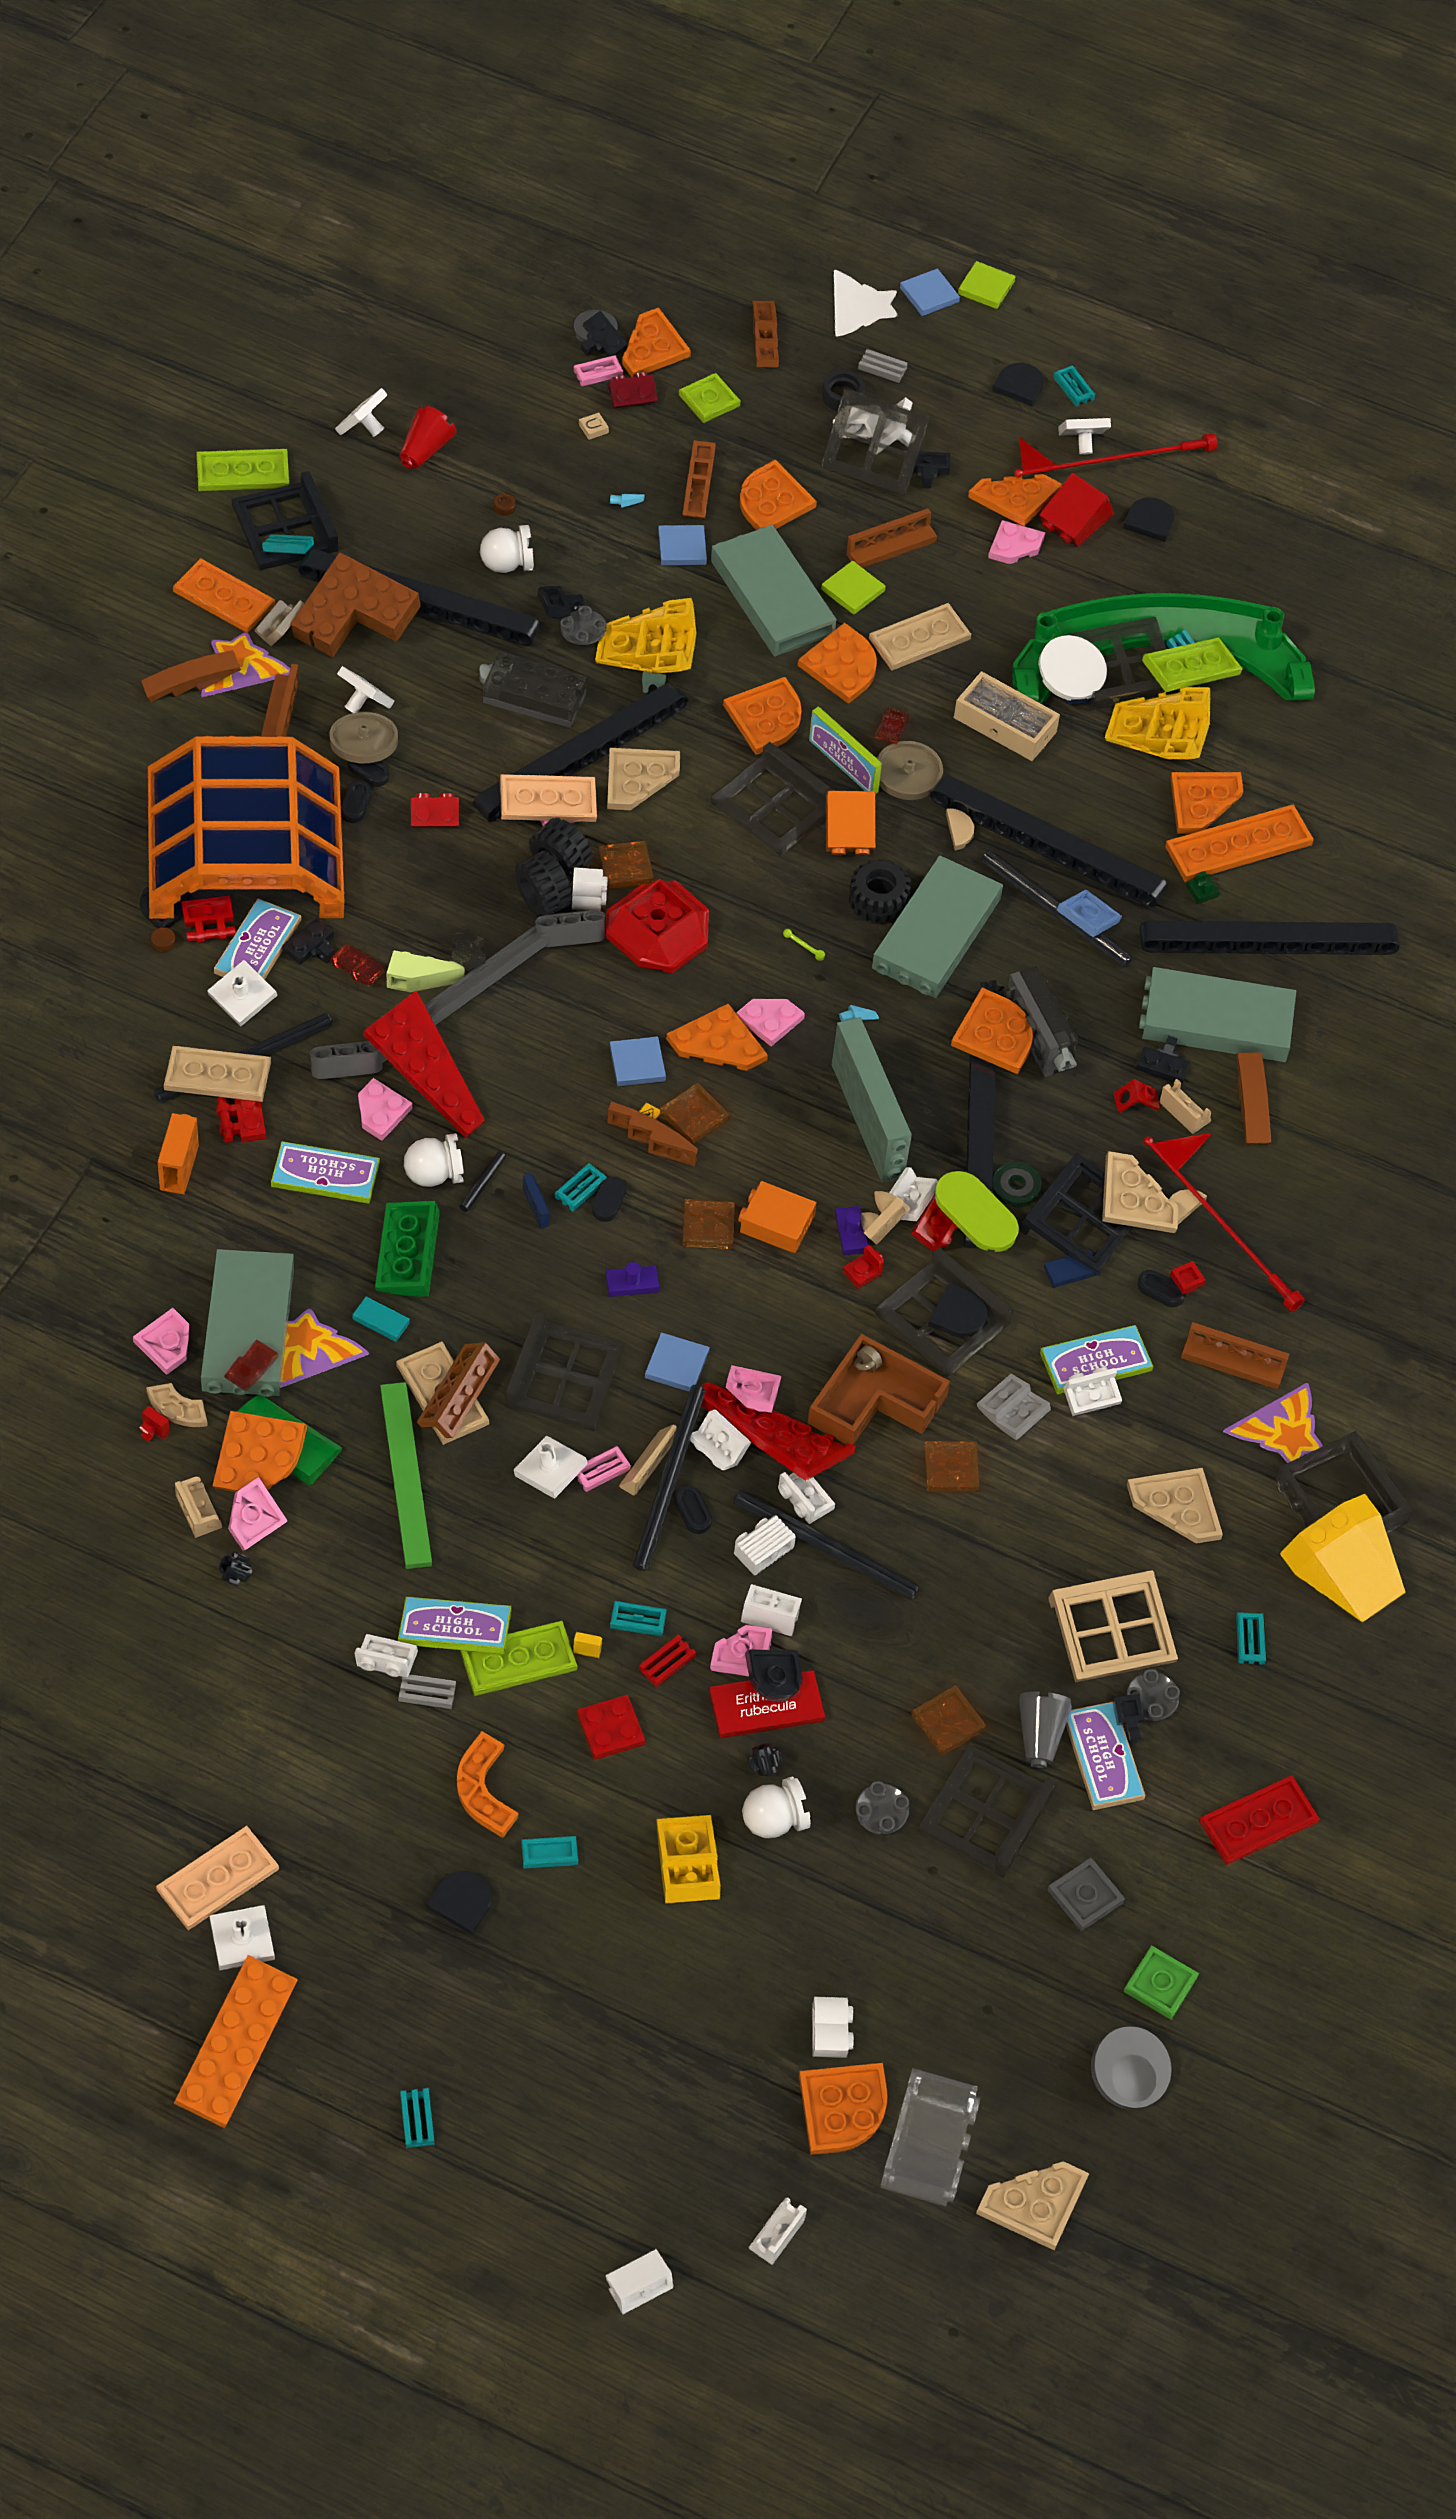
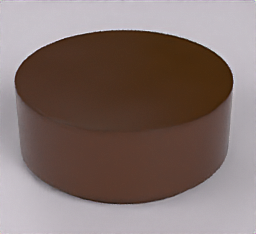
(504, 504)
(163, 939)

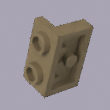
(278, 621)

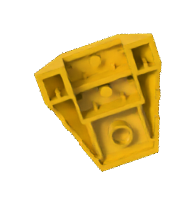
(653, 640)
(1165, 725)
(1348, 1559)

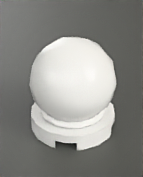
(505, 550)
(432, 1161)
(774, 1809)

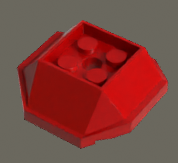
(659, 925)

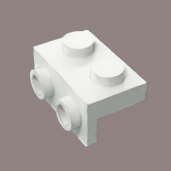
(914, 1192)
(1092, 1391)
(720, 1441)
(806, 1496)
(386, 1656)

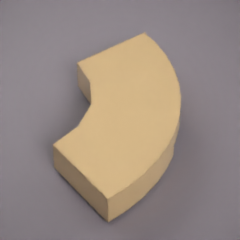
(176, 1407)

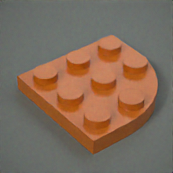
(773, 497)
(842, 663)
(766, 713)
(995, 1031)
(258, 1448)
(842, 2106)

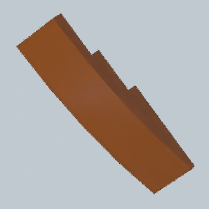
(765, 334)
(699, 479)
(190, 674)
(1253, 1098)
(661, 1139)

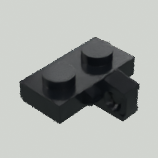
(602, 336)
(930, 465)
(557, 603)
(310, 942)
(1163, 1062)

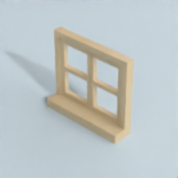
(1105, 1590)

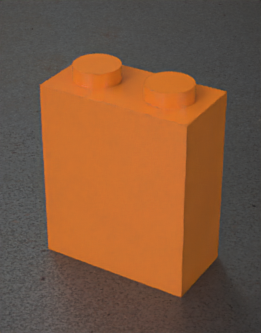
(850, 822)
(178, 1153)
(777, 1216)

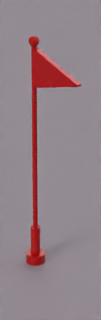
(1035, 462)
(1175, 1155)

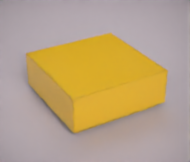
(587, 1645)

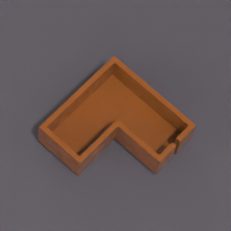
(353, 595)
(895, 1388)

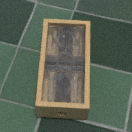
(1006, 716)

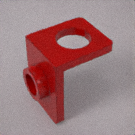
(1138, 1093)

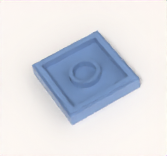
(929, 292)
(682, 545)
(1089, 913)
(637, 1061)
(677, 1362)

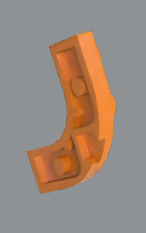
(472, 1787)

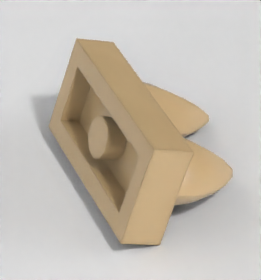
(891, 1209)

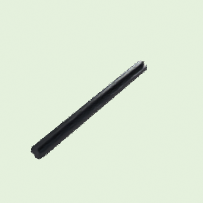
(1051, 905)
(269, 1045)
(669, 1478)
(829, 1545)

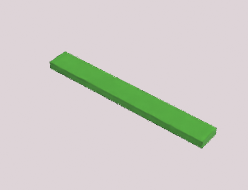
(406, 1476)

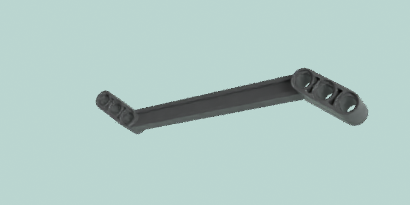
(549, 931)

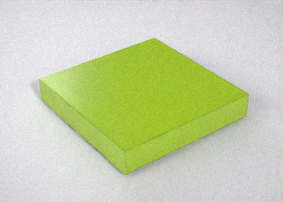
(986, 285)
(709, 397)
(853, 587)

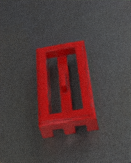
(682, 1647)

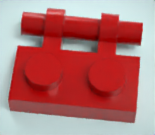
(205, 912)
(249, 1117)

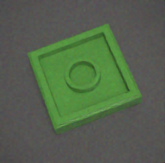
(1161, 1982)

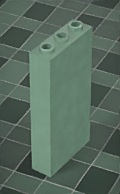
(773, 590)
(937, 926)
(1218, 1013)
(871, 1099)
(247, 1304)

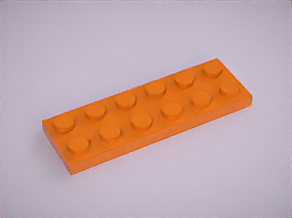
(1239, 842)
(235, 2041)

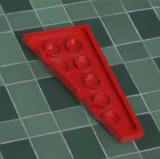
(417, 1051)
(778, 1435)

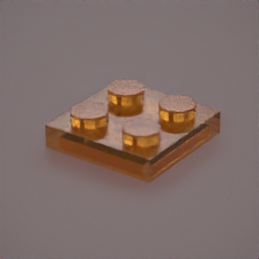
(626, 864)
(694, 1113)
(708, 1224)
(951, 1466)
(948, 1720)

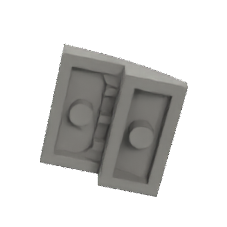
(1013, 1406)

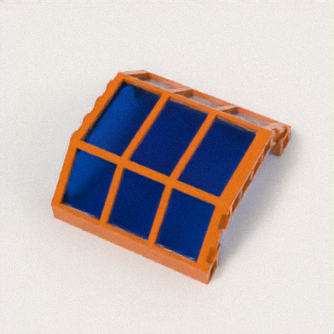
(244, 819)

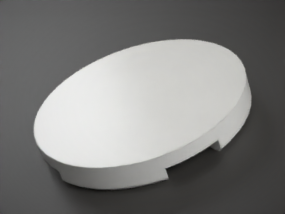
(1072, 667)

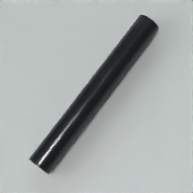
(482, 1181)

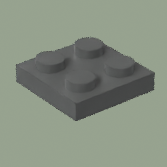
(1086, 1894)

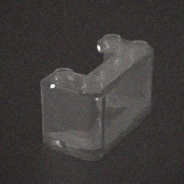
(930, 2138)

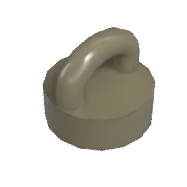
(869, 1358)

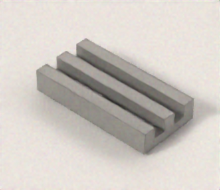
(881, 364)
(430, 1687)

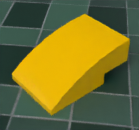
(688, 1859)

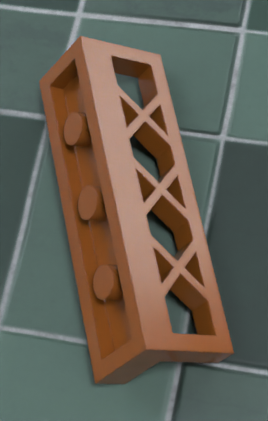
(891, 542)
(281, 703)
(1234, 1357)
(461, 1389)

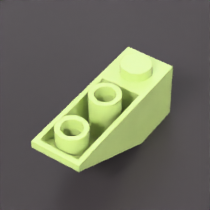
(416, 972)

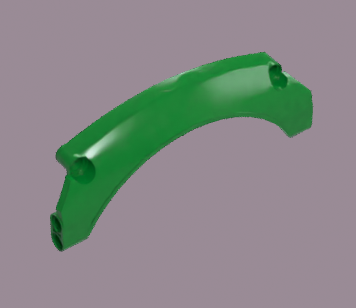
(1246, 629)

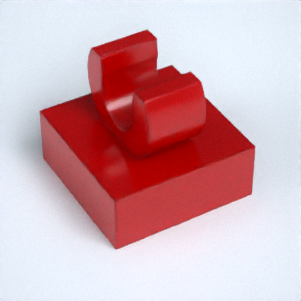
(1187, 1277)
(154, 1424)

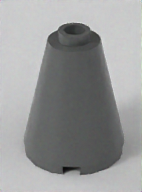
(1042, 1725)

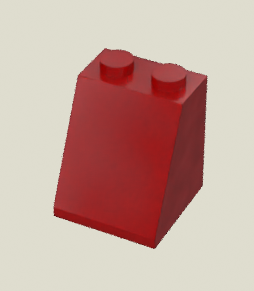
(1076, 511)

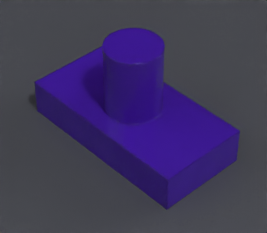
(850, 1230)
(632, 1280)

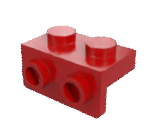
(435, 811)
(934, 1227)

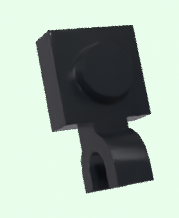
(1129, 1712)

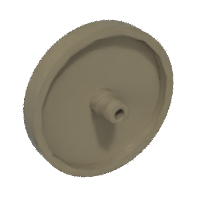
(363, 737)
(909, 770)

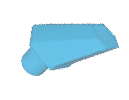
(627, 499)
(855, 1012)

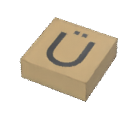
(593, 426)

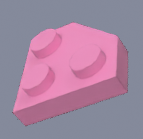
(1015, 542)
(770, 1018)
(381, 1108)
(165, 1340)
(753, 1388)
(254, 1514)
(730, 1652)

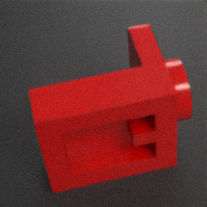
(865, 1267)

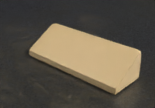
(649, 1460)

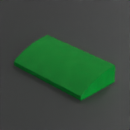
(407, 1248)
(316, 1450)

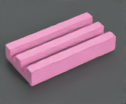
(598, 373)
(624, 1467)

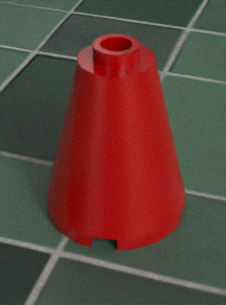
(426, 436)

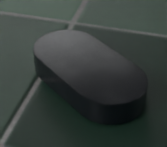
(373, 773)
(356, 801)
(609, 1199)
(1160, 1288)
(693, 1509)

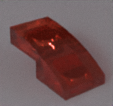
(892, 726)
(360, 965)
(252, 1366)

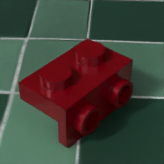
(632, 390)

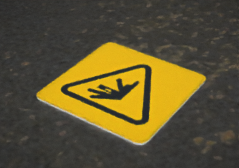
(650, 1111)

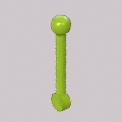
(819, 955)

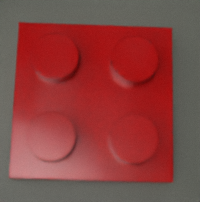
(610, 1727)

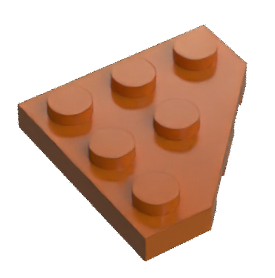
(653, 344)
(1016, 497)
(1203, 797)
(718, 1040)

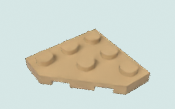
(638, 775)
(1134, 1197)
(1179, 1502)
(1035, 2202)

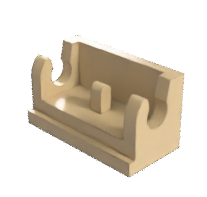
(1184, 1108)
(197, 1506)

